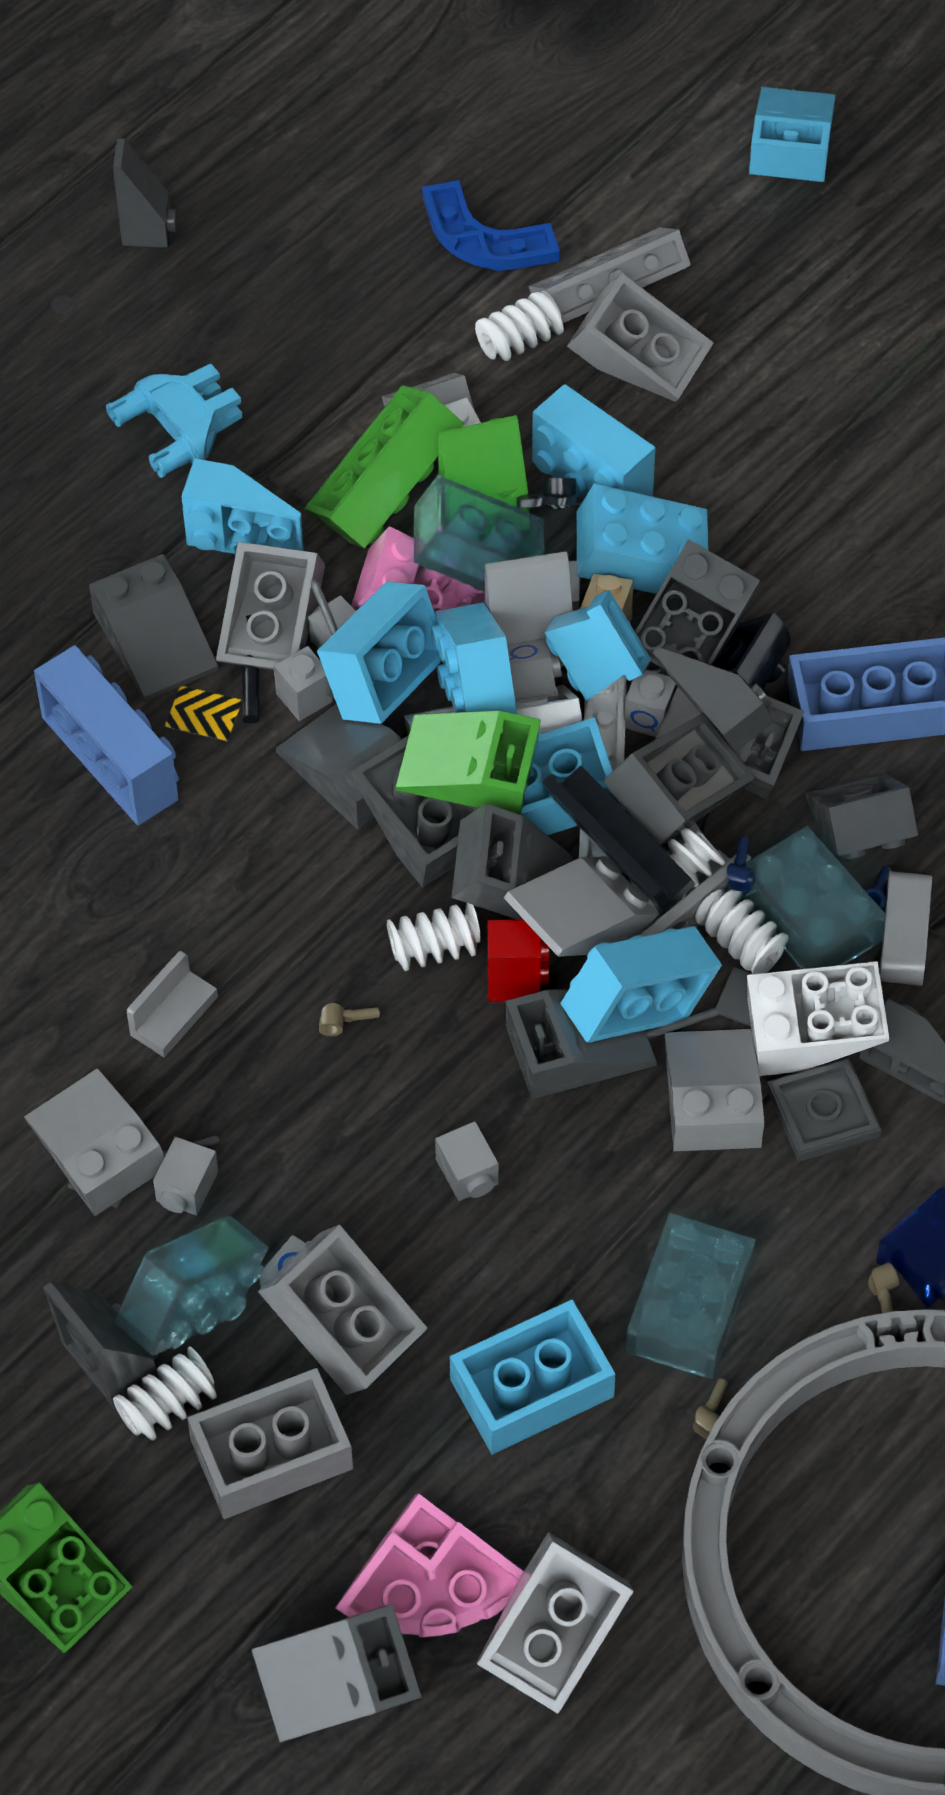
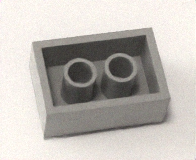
(342, 1310)
(270, 1443)

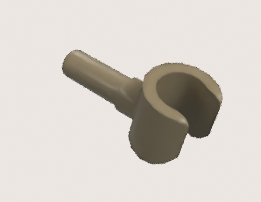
(334, 1015)
(880, 1281)
(705, 1414)

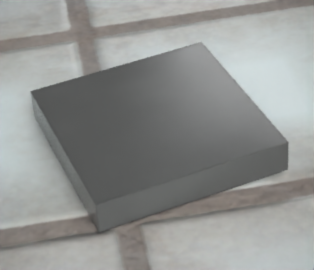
(823, 1109)

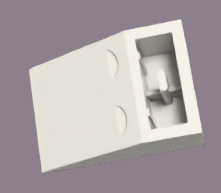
(815, 1015)

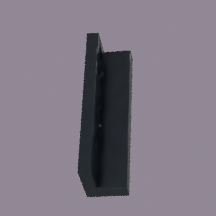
(620, 838)

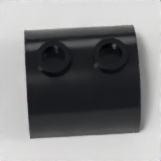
(756, 650)

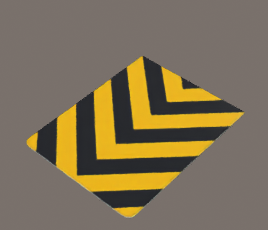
(203, 713)

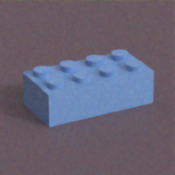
(869, 693)
(107, 734)

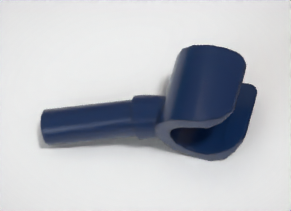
(741, 877)
(878, 890)

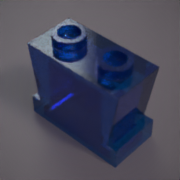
(918, 1249)

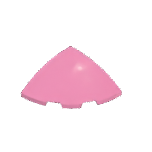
(432, 1574)

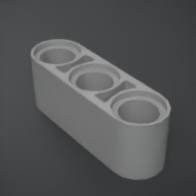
(905, 928)

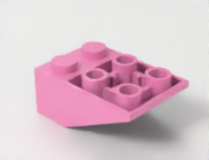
(393, 561)

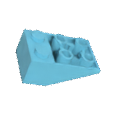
(791, 134)
(231, 508)

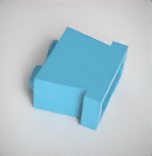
(597, 645)

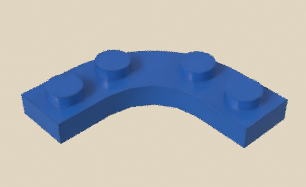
(481, 244)

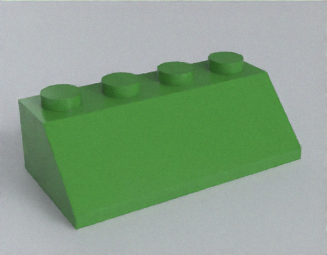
(383, 467)

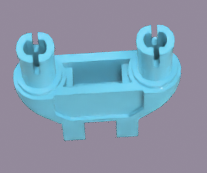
(186, 407)

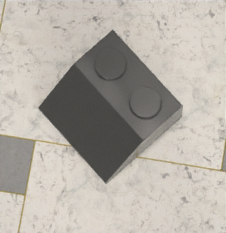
(863, 815)

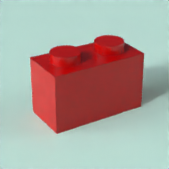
(515, 960)

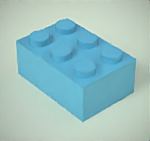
(588, 444)
(634, 535)
(381, 652)
(473, 659)
(561, 754)
(640, 983)
(532, 1376)

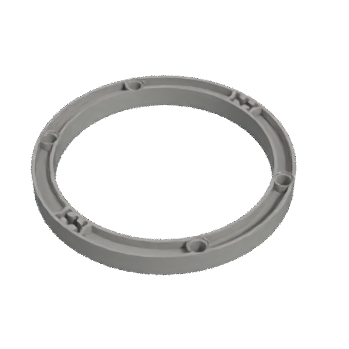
(772, 1394)

